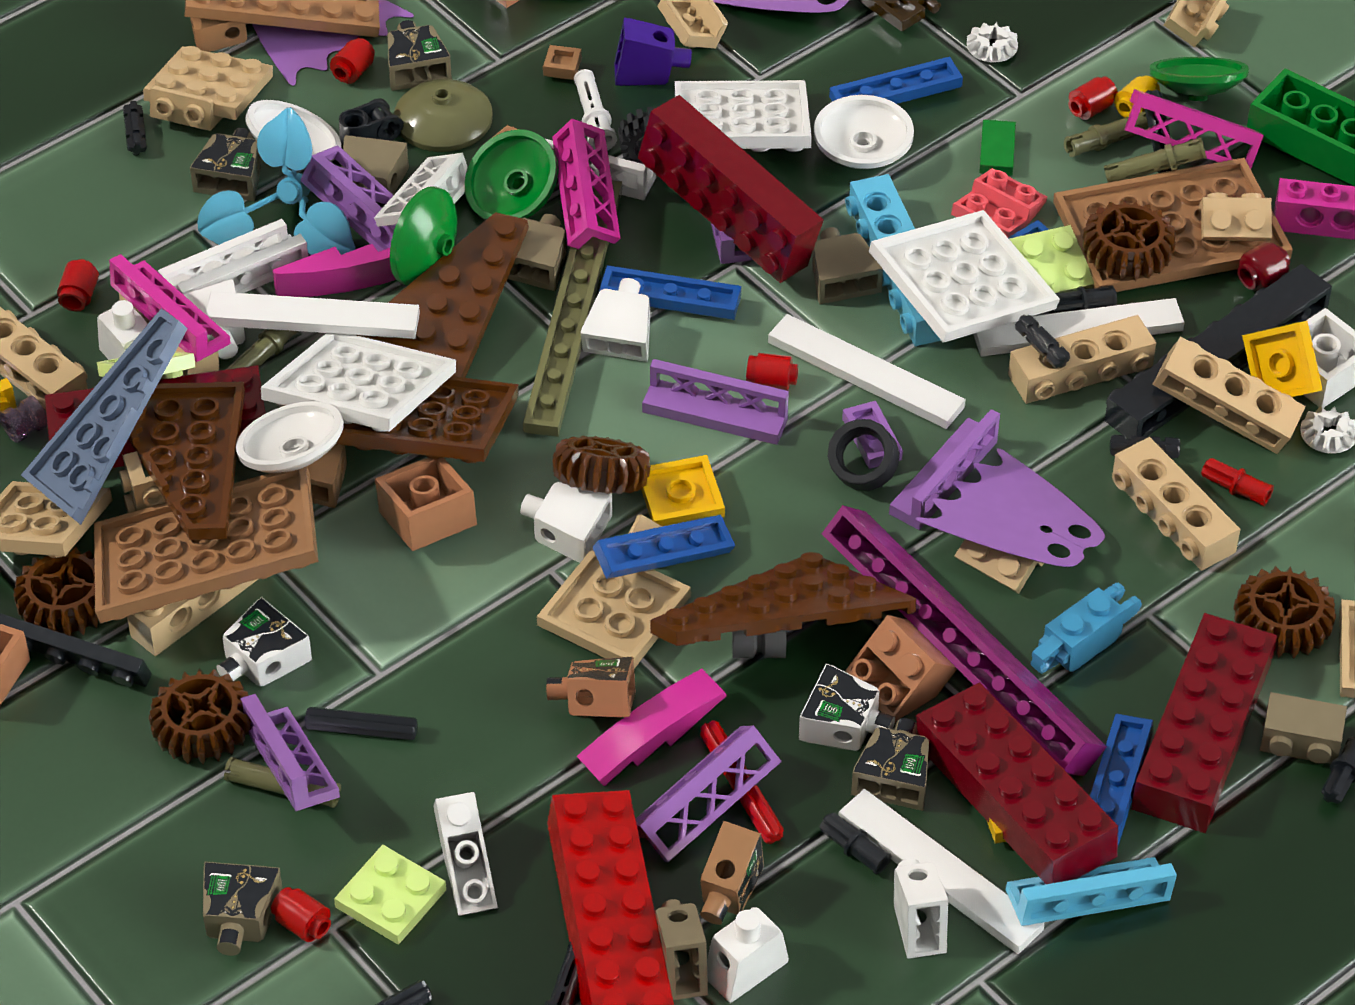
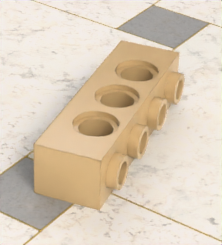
(1094, 357)
(35, 364)
(1211, 395)
(1175, 504)
(166, 625)

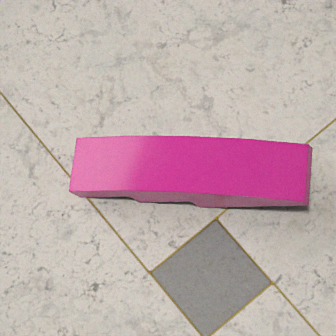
(334, 273)
(651, 724)

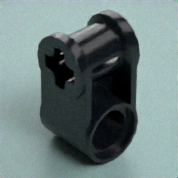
(370, 122)

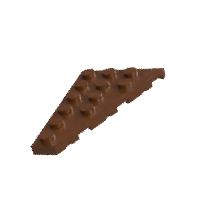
(462, 291)
(191, 453)
(782, 600)

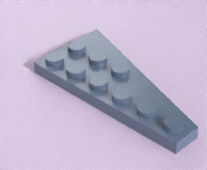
(89, 442)

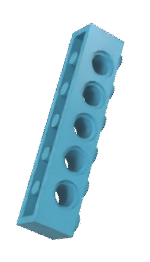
(879, 215)

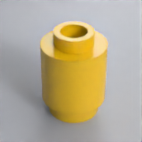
(1122, 98)

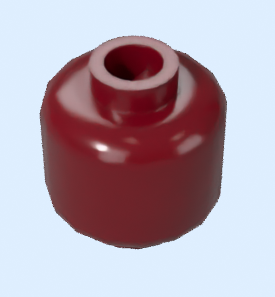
(1263, 266)

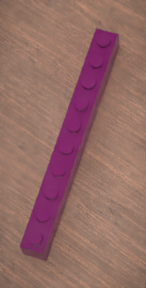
(965, 640)

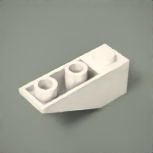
(465, 853)

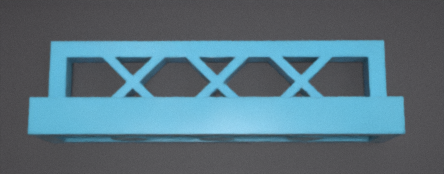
(1096, 892)

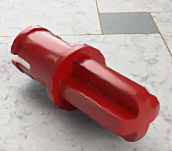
(1237, 481)

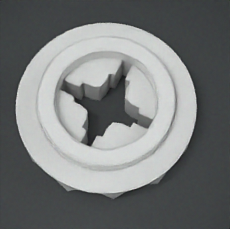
(1003, 48)
(1332, 440)

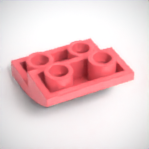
(1003, 199)

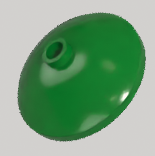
(1198, 75)
(503, 166)
(423, 234)

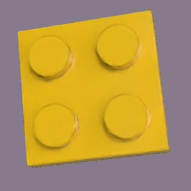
(1284, 359)
(682, 491)

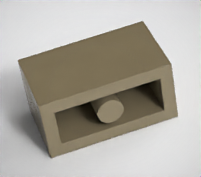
(1303, 728)

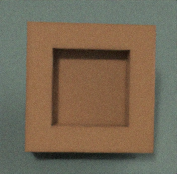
(562, 62)

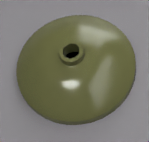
(444, 115)

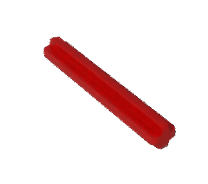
(753, 800)

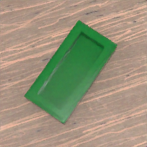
(997, 146)

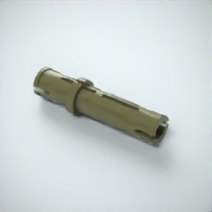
(1099, 136)
(1156, 161)
(268, 343)
(262, 778)

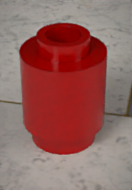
(352, 60)
(1092, 97)
(77, 285)
(772, 370)
(301, 914)

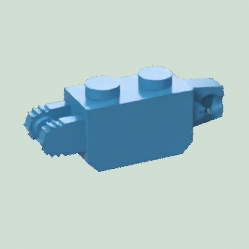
(1084, 629)

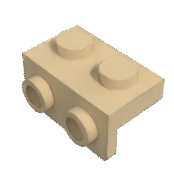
(1195, 19)
(695, 21)
(182, 108)
(1236, 218)
(141, 488)
(1000, 566)

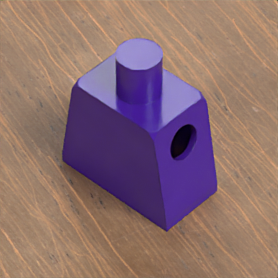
(647, 54)

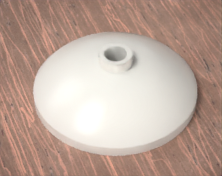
(863, 131)
(320, 132)
(290, 437)

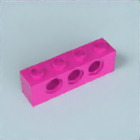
(1316, 208)

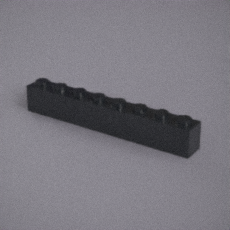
(1293, 298)

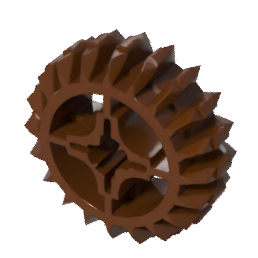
(1129, 240)
(601, 464)
(58, 592)
(1306, 604)
(203, 726)

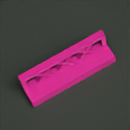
(1194, 117)
(577, 180)
(151, 292)

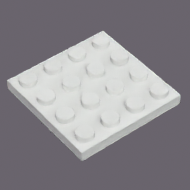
(754, 112)
(963, 275)
(362, 378)

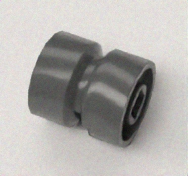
(770, 645)

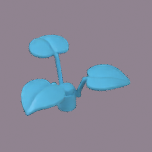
(285, 144)

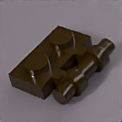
(902, 12)

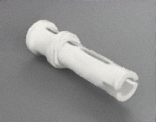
(587, 86)

